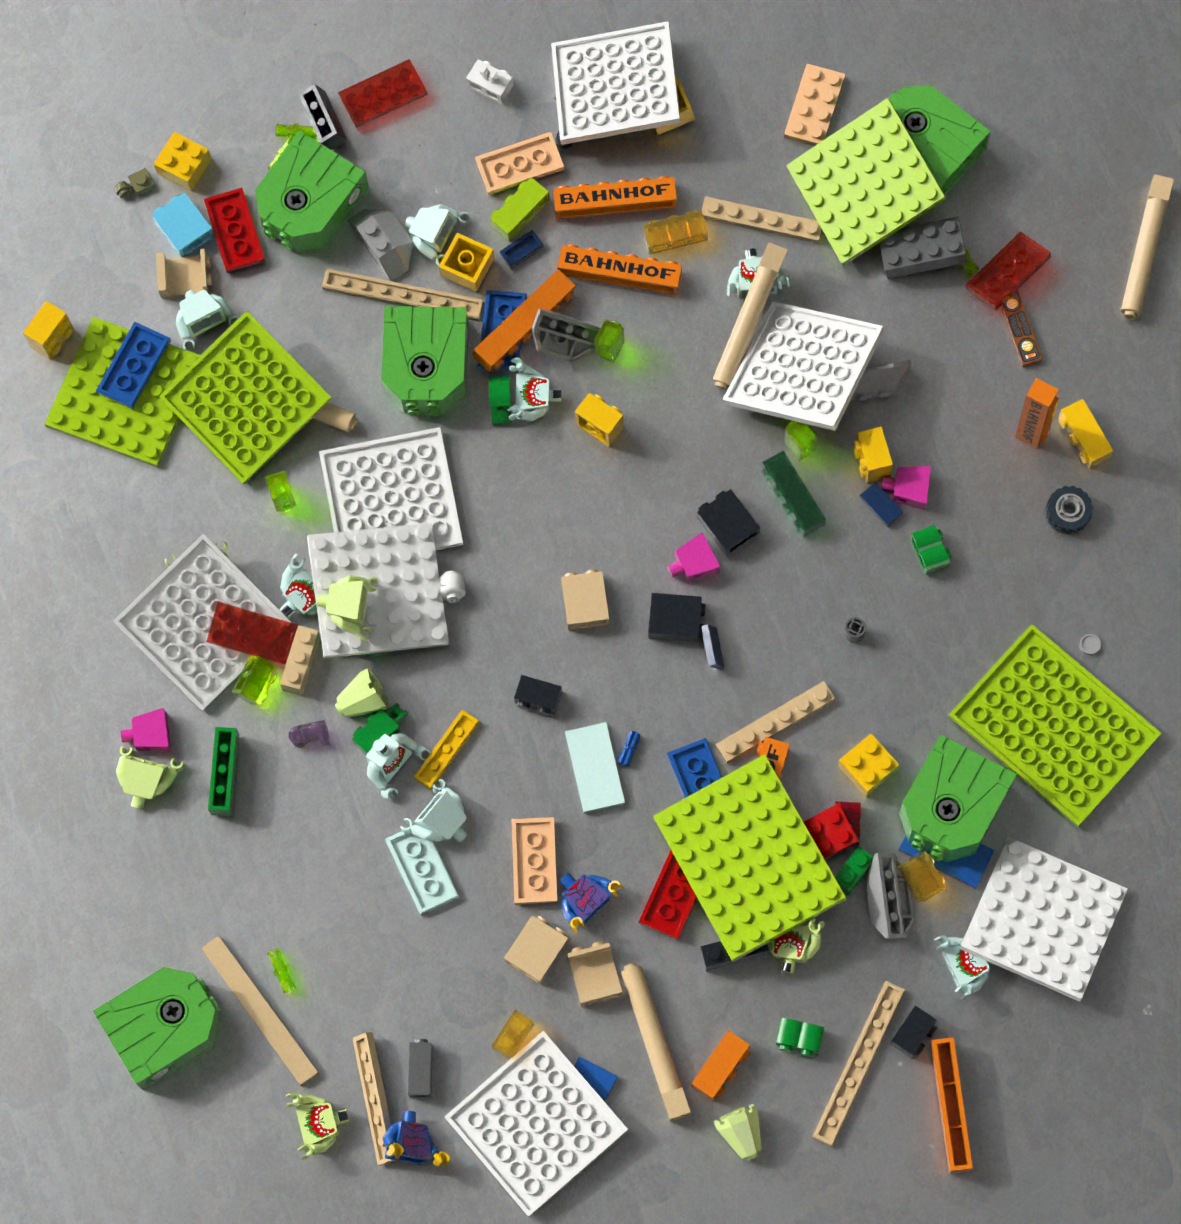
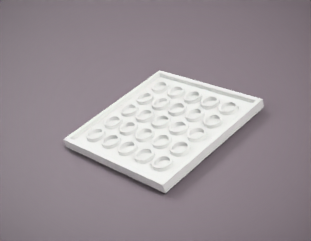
(615, 83)
(803, 365)
(393, 485)
(408, 602)
(176, 614)
(1043, 919)
(536, 1123)

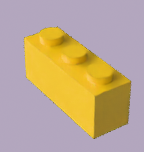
(1085, 433)

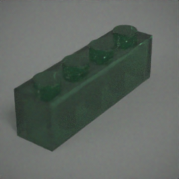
(793, 494)

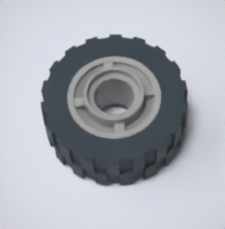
(1060, 518)

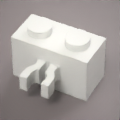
(489, 81)

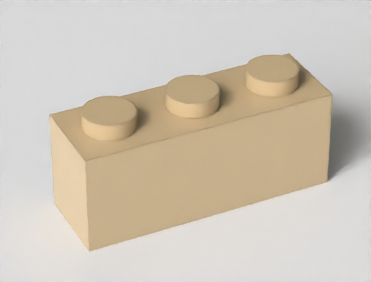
(300, 660)

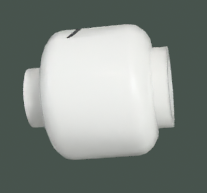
(452, 586)

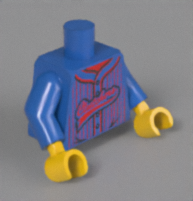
(585, 897)
(412, 1143)

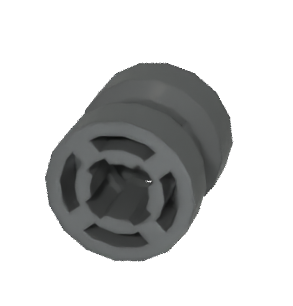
(855, 634)

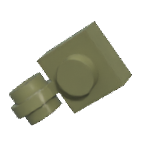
(139, 181)

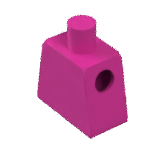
(909, 486)
(695, 560)
(149, 732)

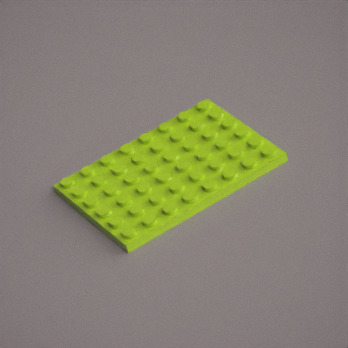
(1054, 725)
(749, 858)

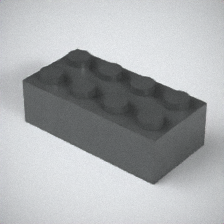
(923, 248)

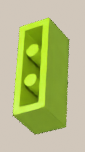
(519, 208)

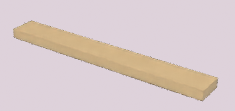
(398, 293)
(259, 1010)
(858, 1063)

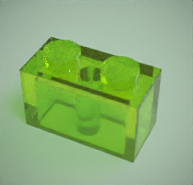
(609, 340)
(800, 439)
(280, 491)
(255, 680)

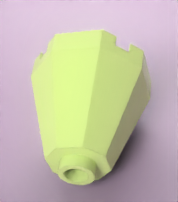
(362, 696)
(741, 1131)

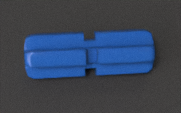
(630, 745)

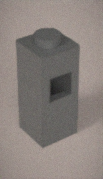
(420, 1069)

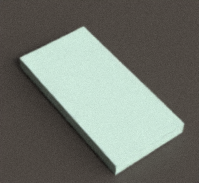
(595, 767)
(422, 871)

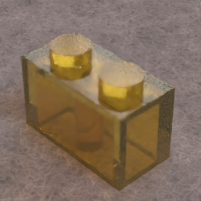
(922, 876)
(512, 1035)

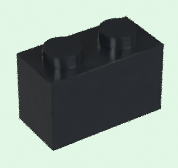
(537, 695)
(913, 1032)

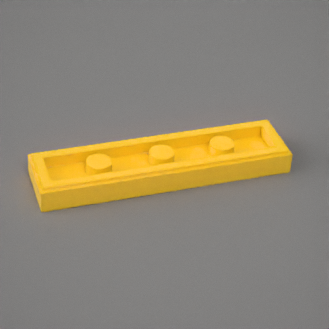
(446, 749)

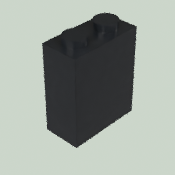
(728, 522)
(675, 617)

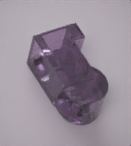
(308, 733)

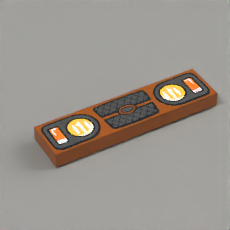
(1021, 330)

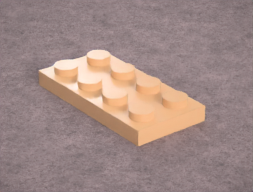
(814, 105)
(519, 162)
(534, 860)

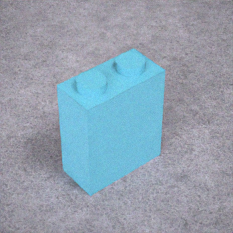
(182, 224)

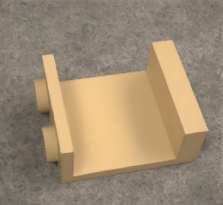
(183, 274)
(585, 599)
(536, 948)
(594, 973)

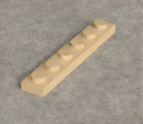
(761, 219)
(775, 722)
(373, 1092)

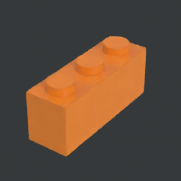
(721, 1066)

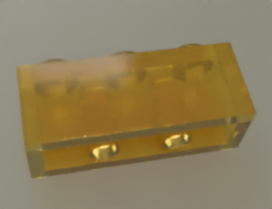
(675, 232)

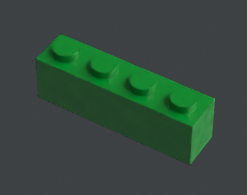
(223, 771)

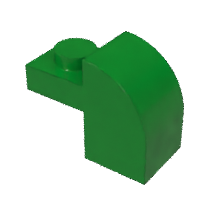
(500, 399)

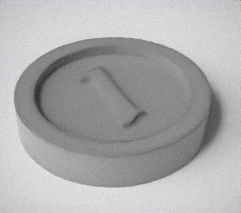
(1090, 644)

